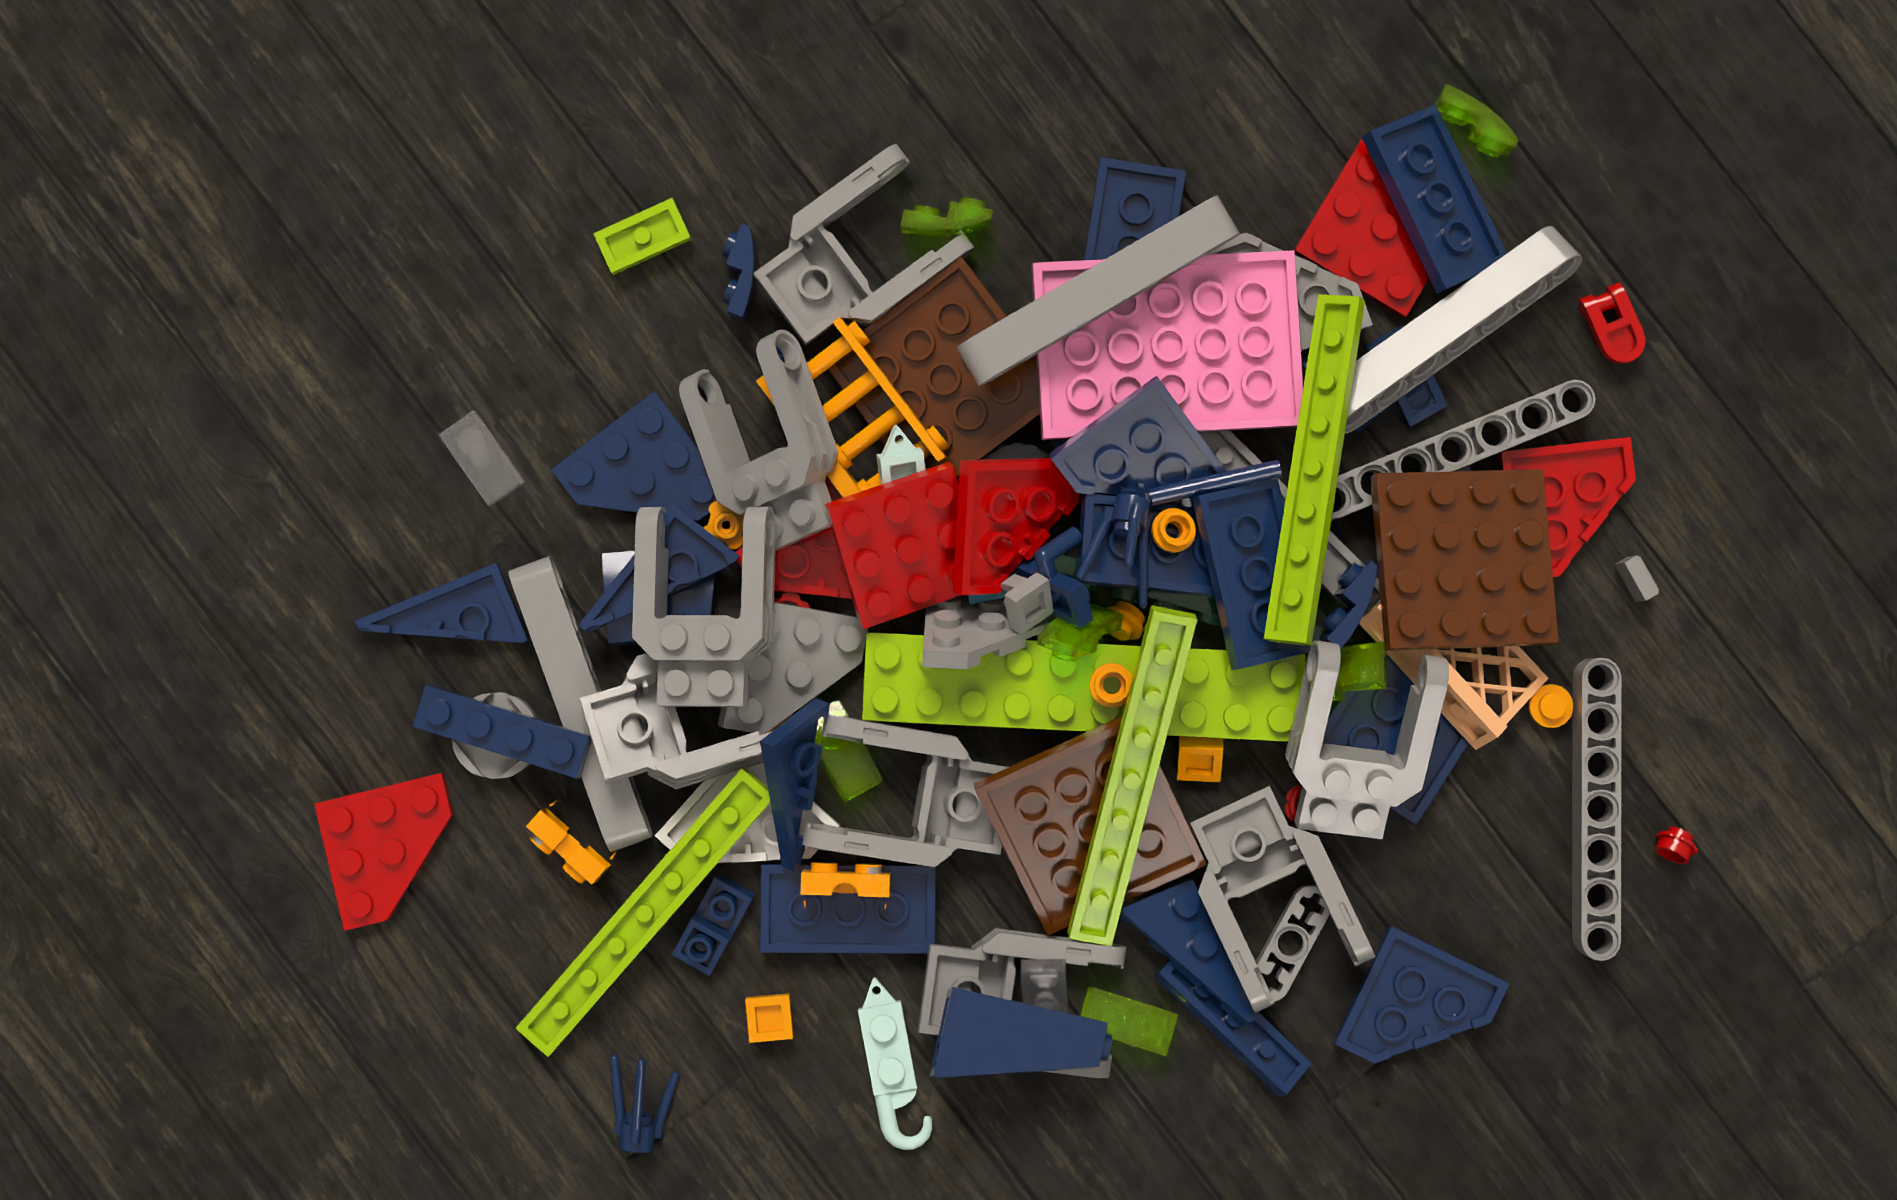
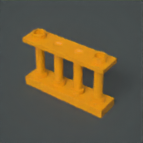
(855, 339)

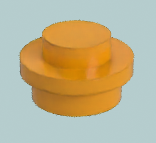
(1132, 621)
(1551, 706)

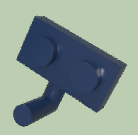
(1068, 595)

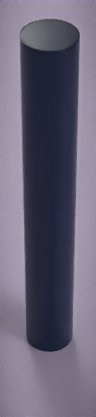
(1214, 482)

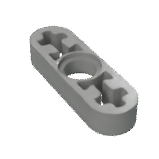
(1316, 919)

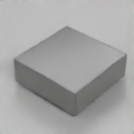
(1637, 578)

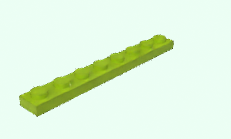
(1314, 470)
(1132, 775)
(645, 911)

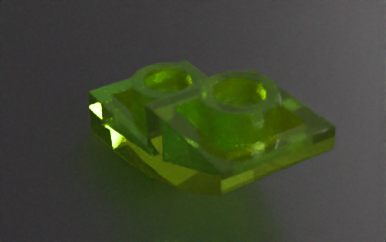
(1488, 129)
(965, 216)
(1071, 642)
(1361, 669)
(846, 761)
(1131, 1020)

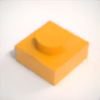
(1200, 759)
(769, 1018)

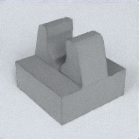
(1027, 601)

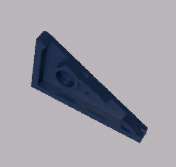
(692, 557)
(465, 608)
(791, 776)
(1185, 934)

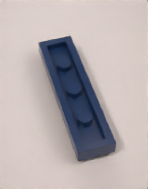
(502, 731)
(1255, 1044)

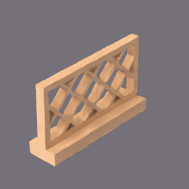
(1466, 701)

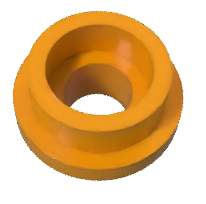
(1185, 526)
(1098, 678)

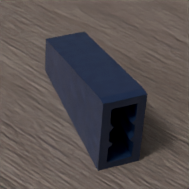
(1010, 1037)

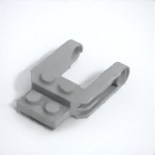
(817, 278)
(783, 479)
(703, 656)
(640, 737)
(1353, 787)
(946, 805)
(1255, 847)
(991, 971)

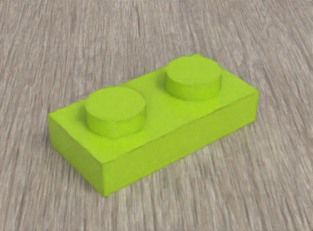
(642, 236)

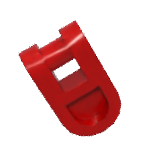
(1618, 340)

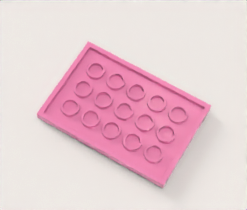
(1212, 333)

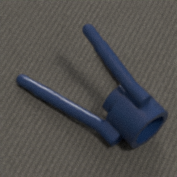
(1130, 521)
(638, 1129)

